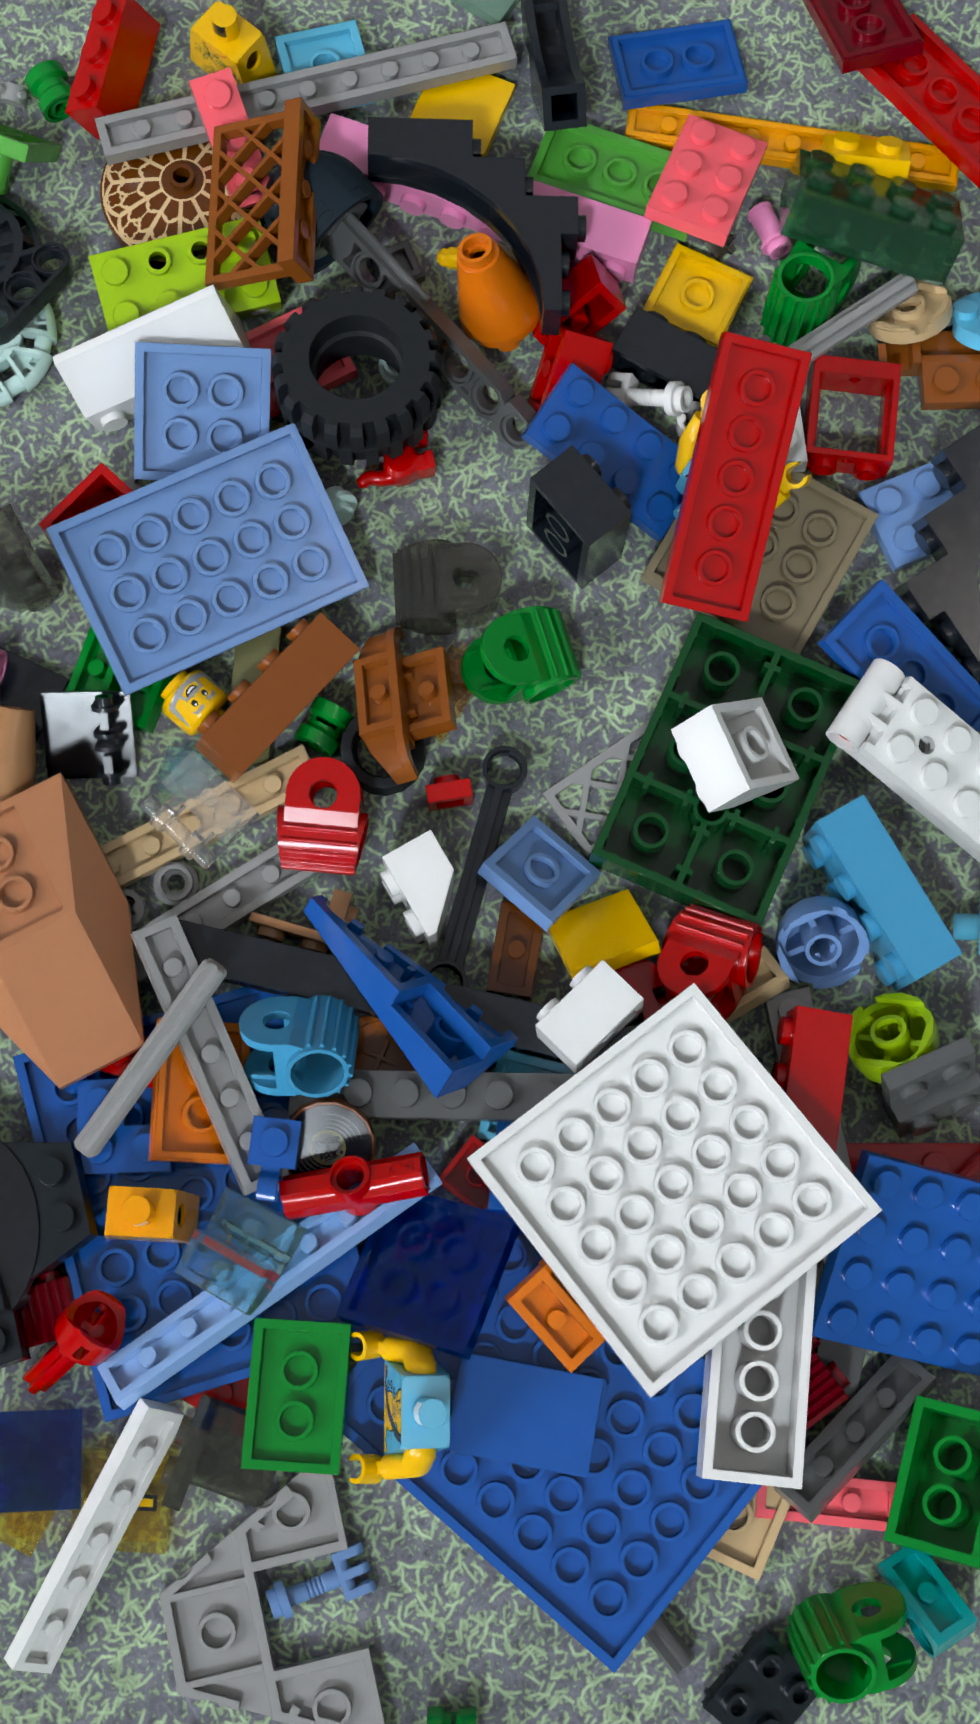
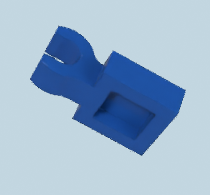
(274, 1148)

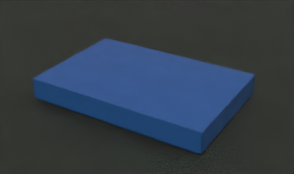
(677, 64)
(525, 1415)

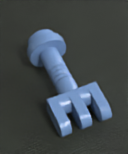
(282, 1598)

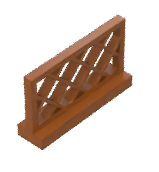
(297, 211)

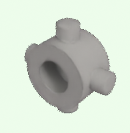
(14, 95)

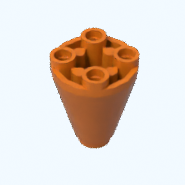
(493, 295)

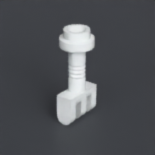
(675, 397)

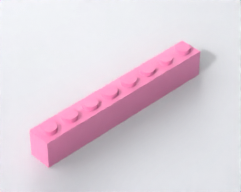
(612, 234)

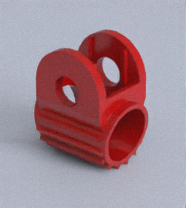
(322, 837)
(712, 952)

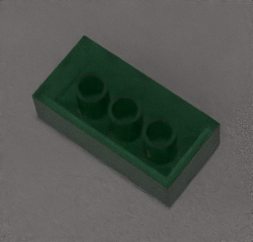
(871, 217)

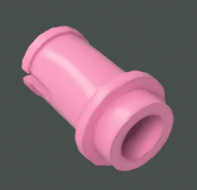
(768, 230)

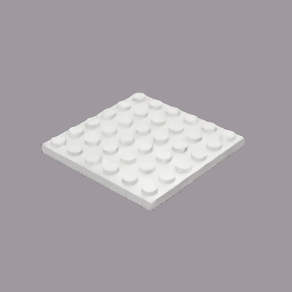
(673, 1188)

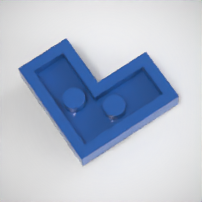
(128, 1146)

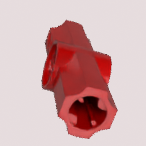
(329, 1191)

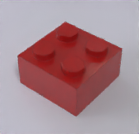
(462, 1178)

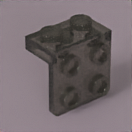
(213, 1457)

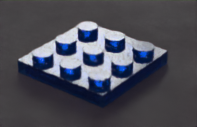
(431, 1275)

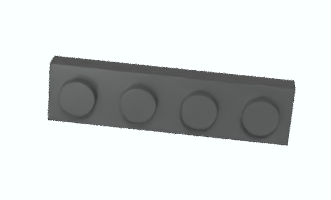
(857, 1433)

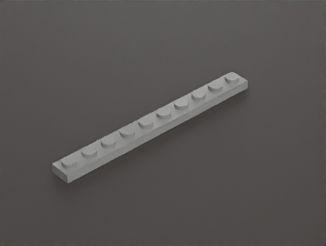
(322, 87)

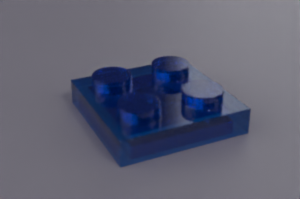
(40, 1460)

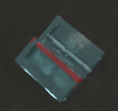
(240, 1251)

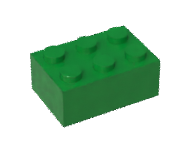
(939, 1484)

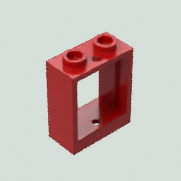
(855, 377)

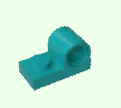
(933, 1605)

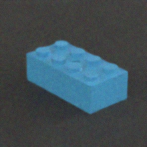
(880, 887)

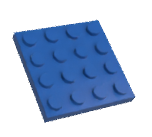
(911, 1271)

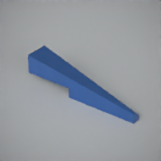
(434, 1031)

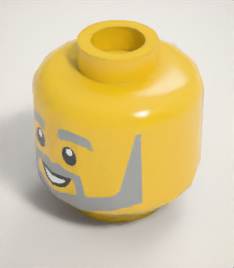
(192, 699)

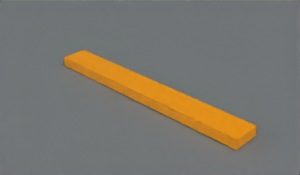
(663, 124)

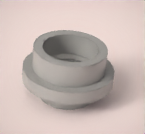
(166, 873)

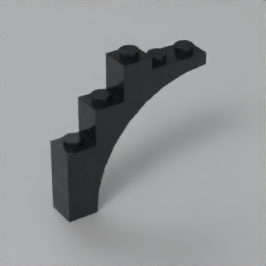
(554, 65)
(448, 162)
(951, 534)

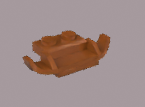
(945, 370)
(401, 700)

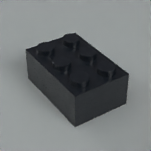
(578, 515)

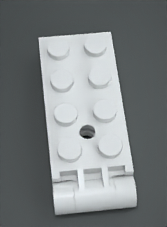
(883, 732)

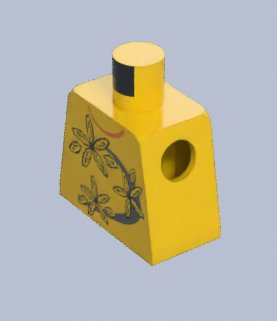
(228, 40)

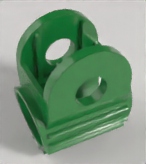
(791, 314)
(527, 655)
(835, 1641)

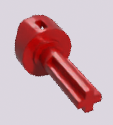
(81, 1338)

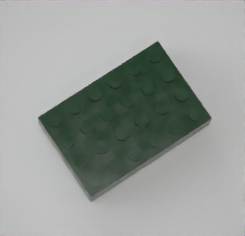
(659, 825)

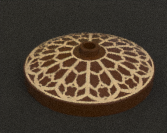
(160, 196)

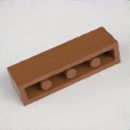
(276, 697)

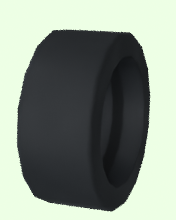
(368, 782)

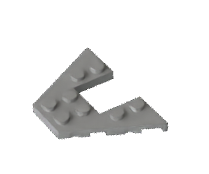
(221, 1629)

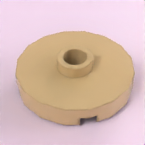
(915, 318)

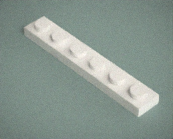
(94, 1537)

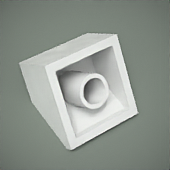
(734, 753)

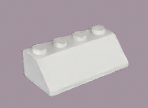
(103, 368)

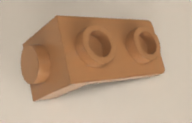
(276, 929)

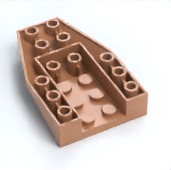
(64, 939)

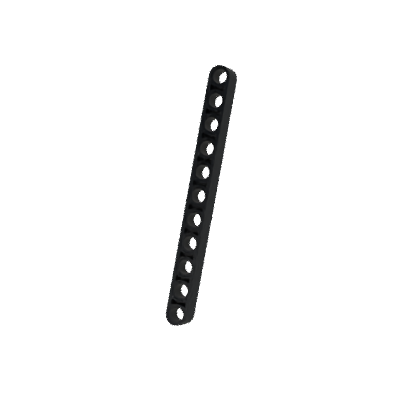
(308, 973)

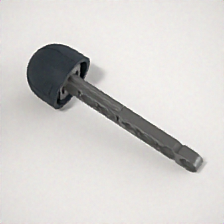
(344, 210)

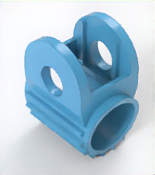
(316, 1038)

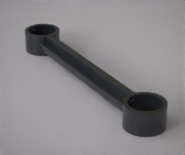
(482, 846)

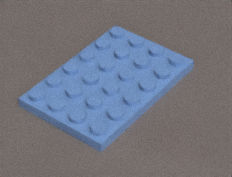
(207, 558)

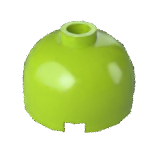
(891, 1034)

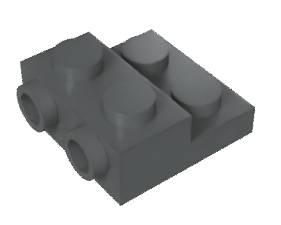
(932, 1088)

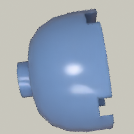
(821, 942)

